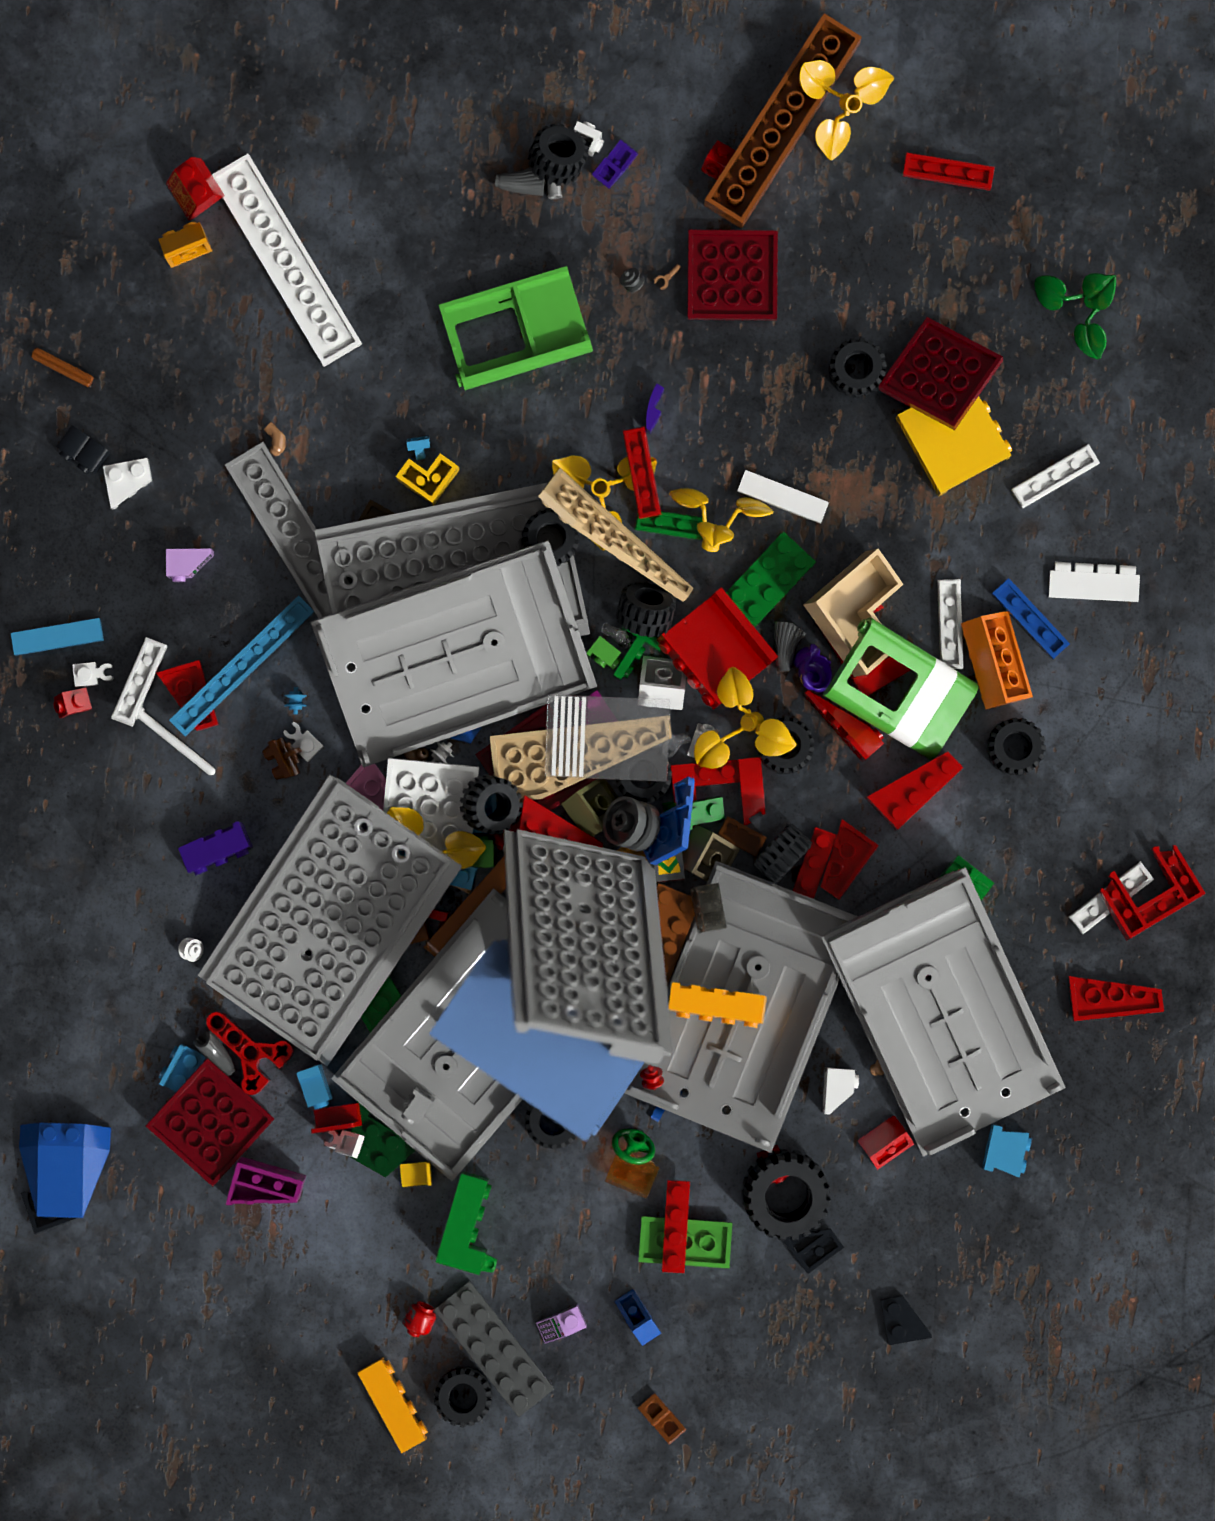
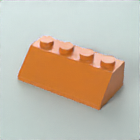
(996, 659)

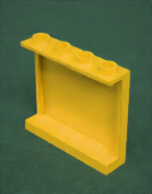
(955, 455)

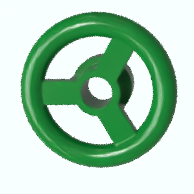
(635, 1142)

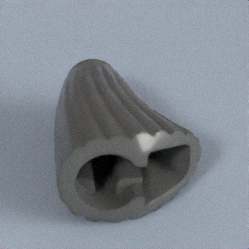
(521, 182)
(786, 639)
(214, 1050)

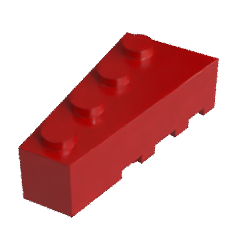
(911, 792)
(542, 821)

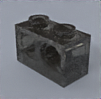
(708, 908)

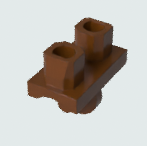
(285, 757)

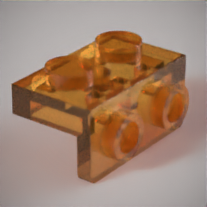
(632, 1177)

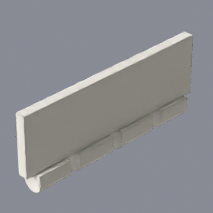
(1094, 586)

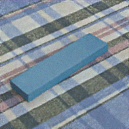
(57, 636)

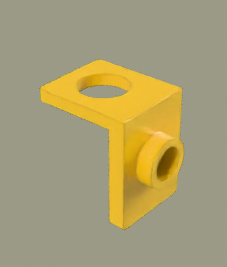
(416, 1174)

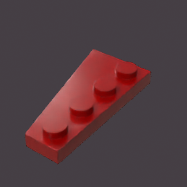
(1106, 999)

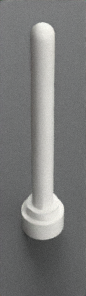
(175, 742)

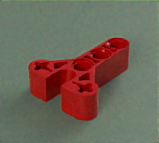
(264, 1050)

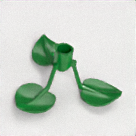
(1098, 295)

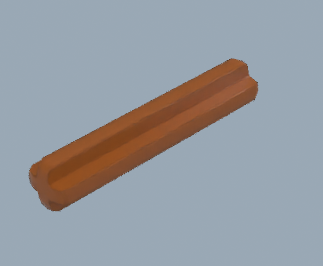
(62, 367)

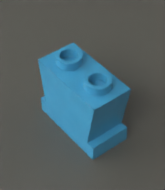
(315, 1087)
(1006, 1151)

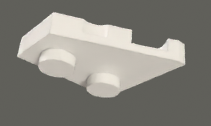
(126, 479)

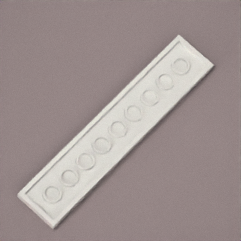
(286, 260)

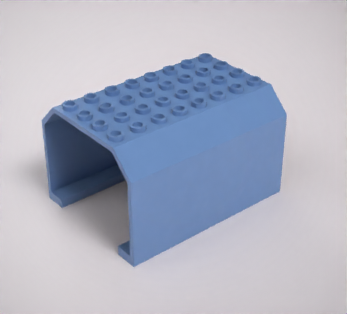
(555, 1072)

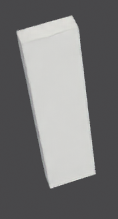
(1055, 476)
(783, 497)
(950, 622)
(139, 681)
(1096, 908)

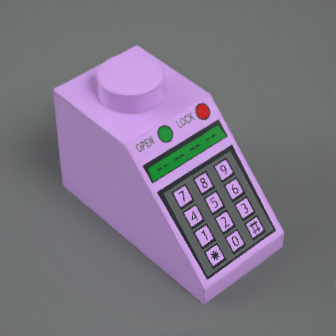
(185, 562)
(561, 1324)

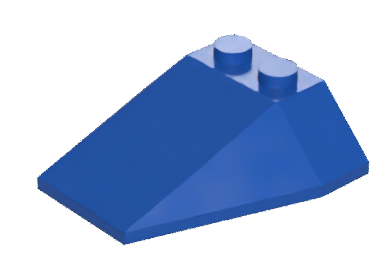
(63, 1165)

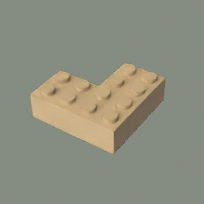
(849, 600)

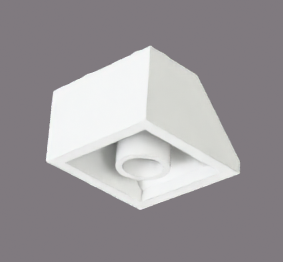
(662, 681)
(838, 1087)

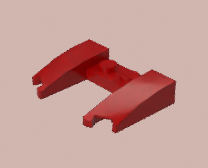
(880, 676)
(743, 771)
(1183, 891)

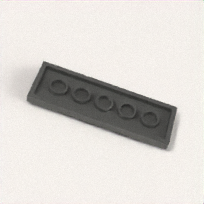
(494, 1349)

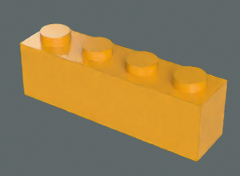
(392, 1404)

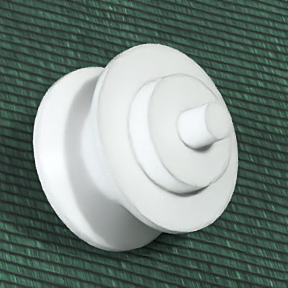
(442, 752)
(190, 949)

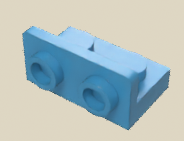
(183, 1065)

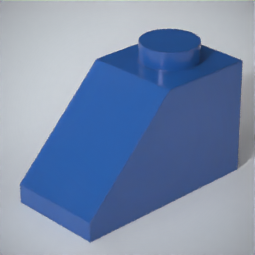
(637, 1317)

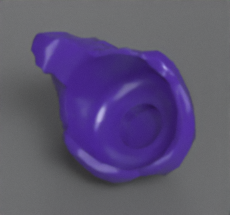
(813, 668)

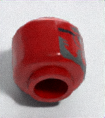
(419, 1319)

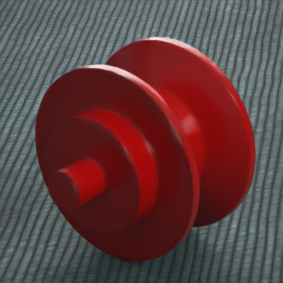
(652, 1077)

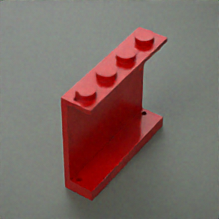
(712, 642)

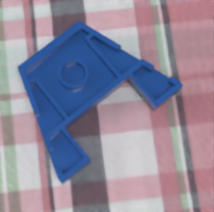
(674, 825)

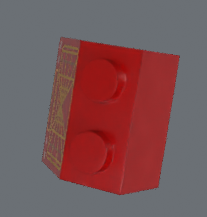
(194, 187)

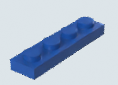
(1030, 618)

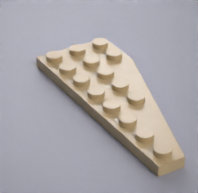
(595, 522)
(522, 762)

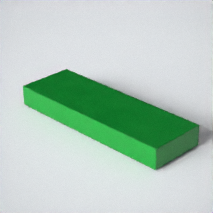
(671, 525)

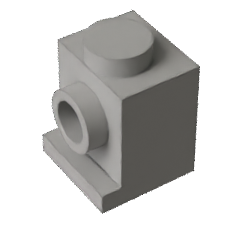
(417, 1106)

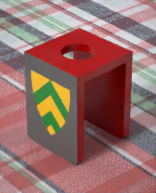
(670, 869)

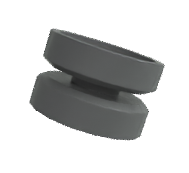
(631, 824)

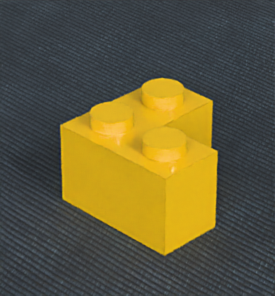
(428, 483)

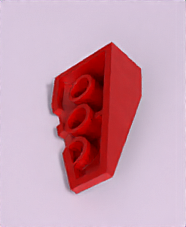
(854, 733)

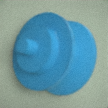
(295, 700)

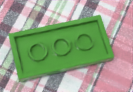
(706, 1243)

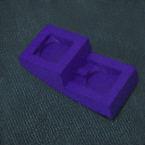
(615, 164)
(653, 414)

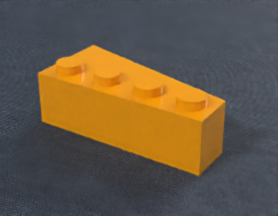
(717, 1004)

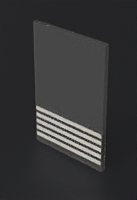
(607, 737)

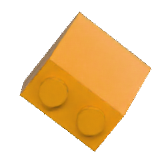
(184, 244)

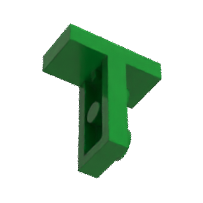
(635, 651)
(703, 810)

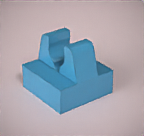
(418, 444)

